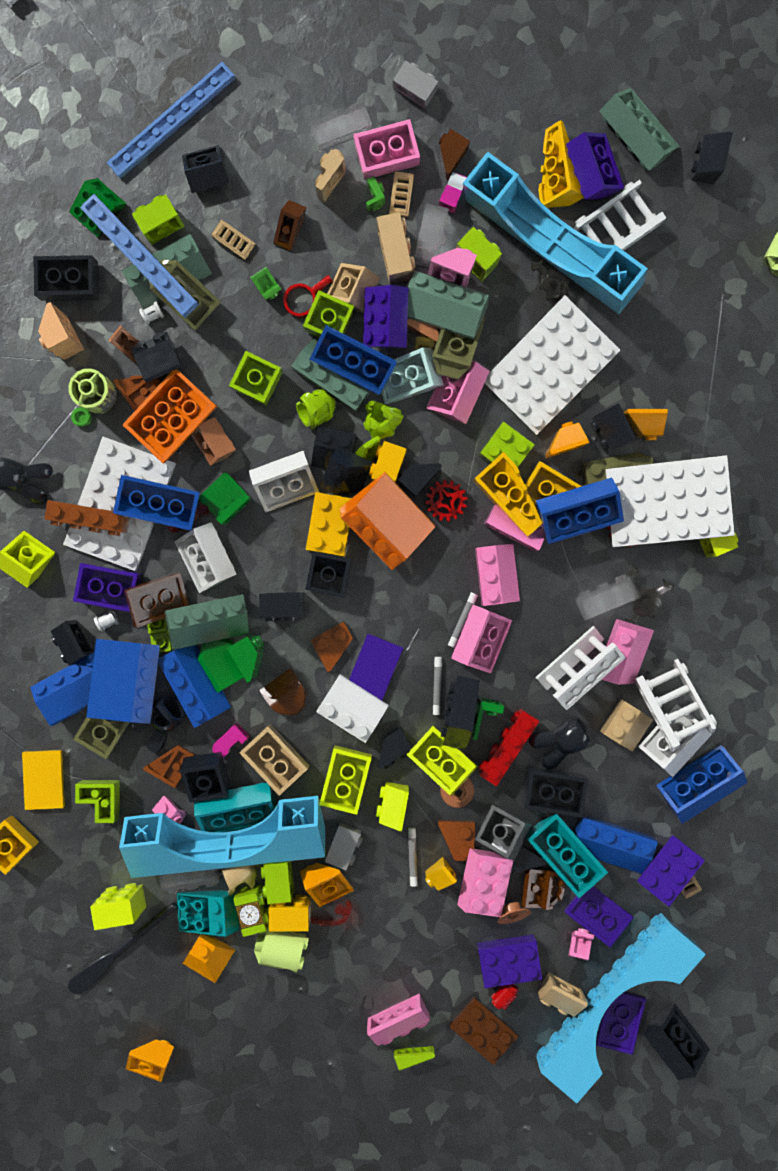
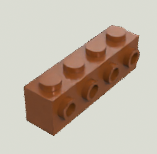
(86, 516)

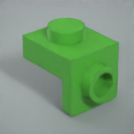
(376, 189)
(266, 284)

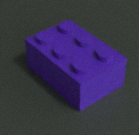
(594, 165)
(386, 316)
(104, 586)
(670, 870)
(509, 961)

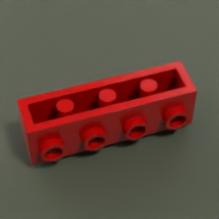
(508, 747)

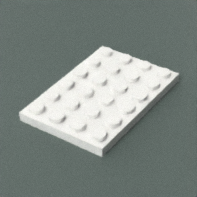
(551, 365)
(101, 491)
(673, 501)

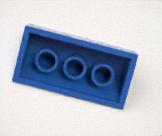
(353, 360)
(156, 502)
(580, 510)
(192, 685)
(64, 691)
(702, 783)
(616, 844)

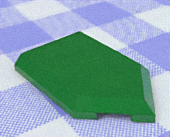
(219, 664)

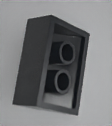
(677, 1042)

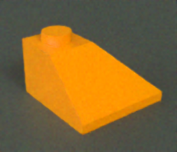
(647, 422)
(567, 439)
(324, 883)
(209, 956)
(150, 1059)

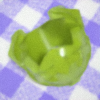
(315, 408)
(381, 419)

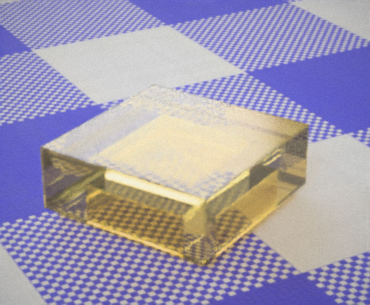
(421, 342)

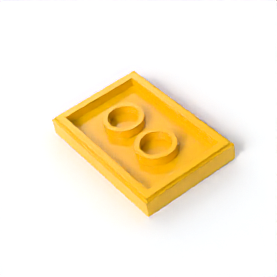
(43, 779)

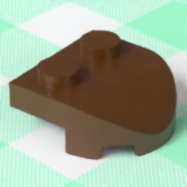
(285, 694)
(542, 889)

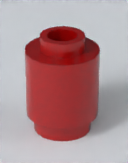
(504, 996)

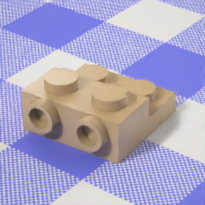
(332, 171)

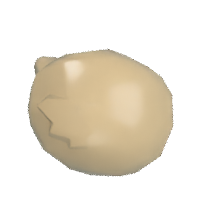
(237, 875)

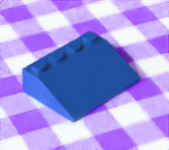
(123, 681)

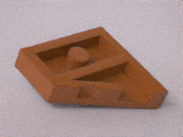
(135, 389)
(332, 644)
(168, 765)
(459, 837)

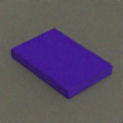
(375, 665)
(599, 915)
(621, 1023)

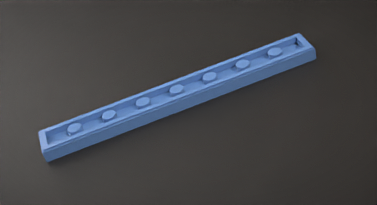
(171, 120)
(139, 256)

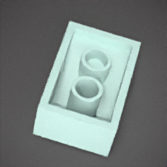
(412, 376)

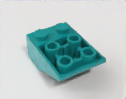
(207, 913)

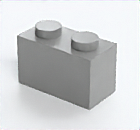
(415, 84)
(343, 845)

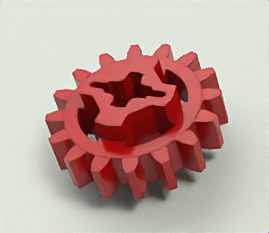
(454, 496)

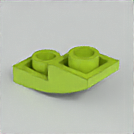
(160, 636)

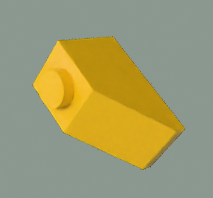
(440, 875)

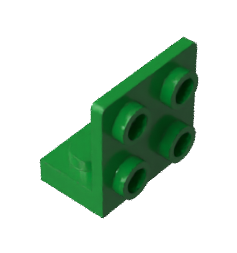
(104, 194)
(225, 498)
(490, 707)

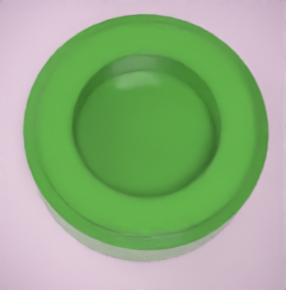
(81, 417)

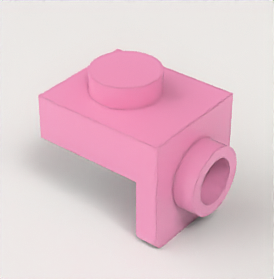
(167, 807)
(580, 944)

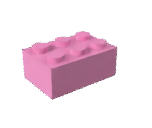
(387, 149)
(485, 883)

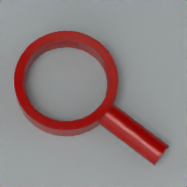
(313, 290)

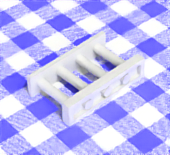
(636, 232)
(588, 676)
(665, 720)

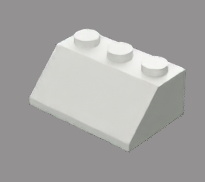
(283, 481)
(205, 557)
(352, 708)
(658, 750)

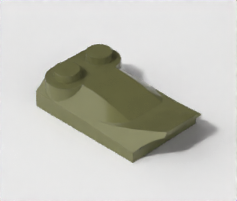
(205, 299)
(455, 353)
(596, 469)
(100, 735)

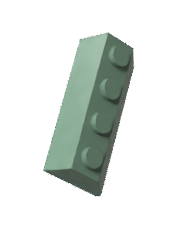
(638, 128)
(183, 251)
(446, 305)
(337, 386)
(207, 621)

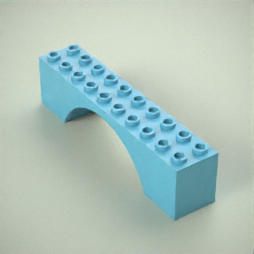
(596, 267)
(161, 846)
(658, 955)

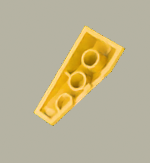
(559, 182)
(506, 489)

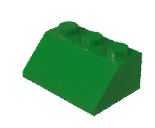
(248, 655)

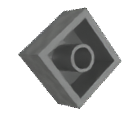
(503, 832)

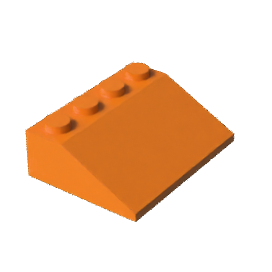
(169, 415)
(387, 520)

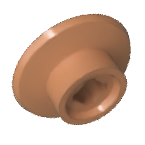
(461, 800)
(513, 912)

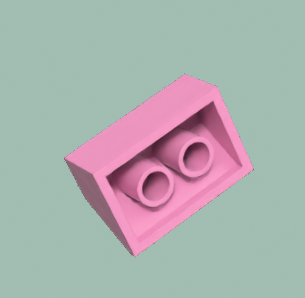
(453, 266)
(459, 396)
(501, 523)
(497, 574)
(481, 639)
(633, 644)
(398, 1020)

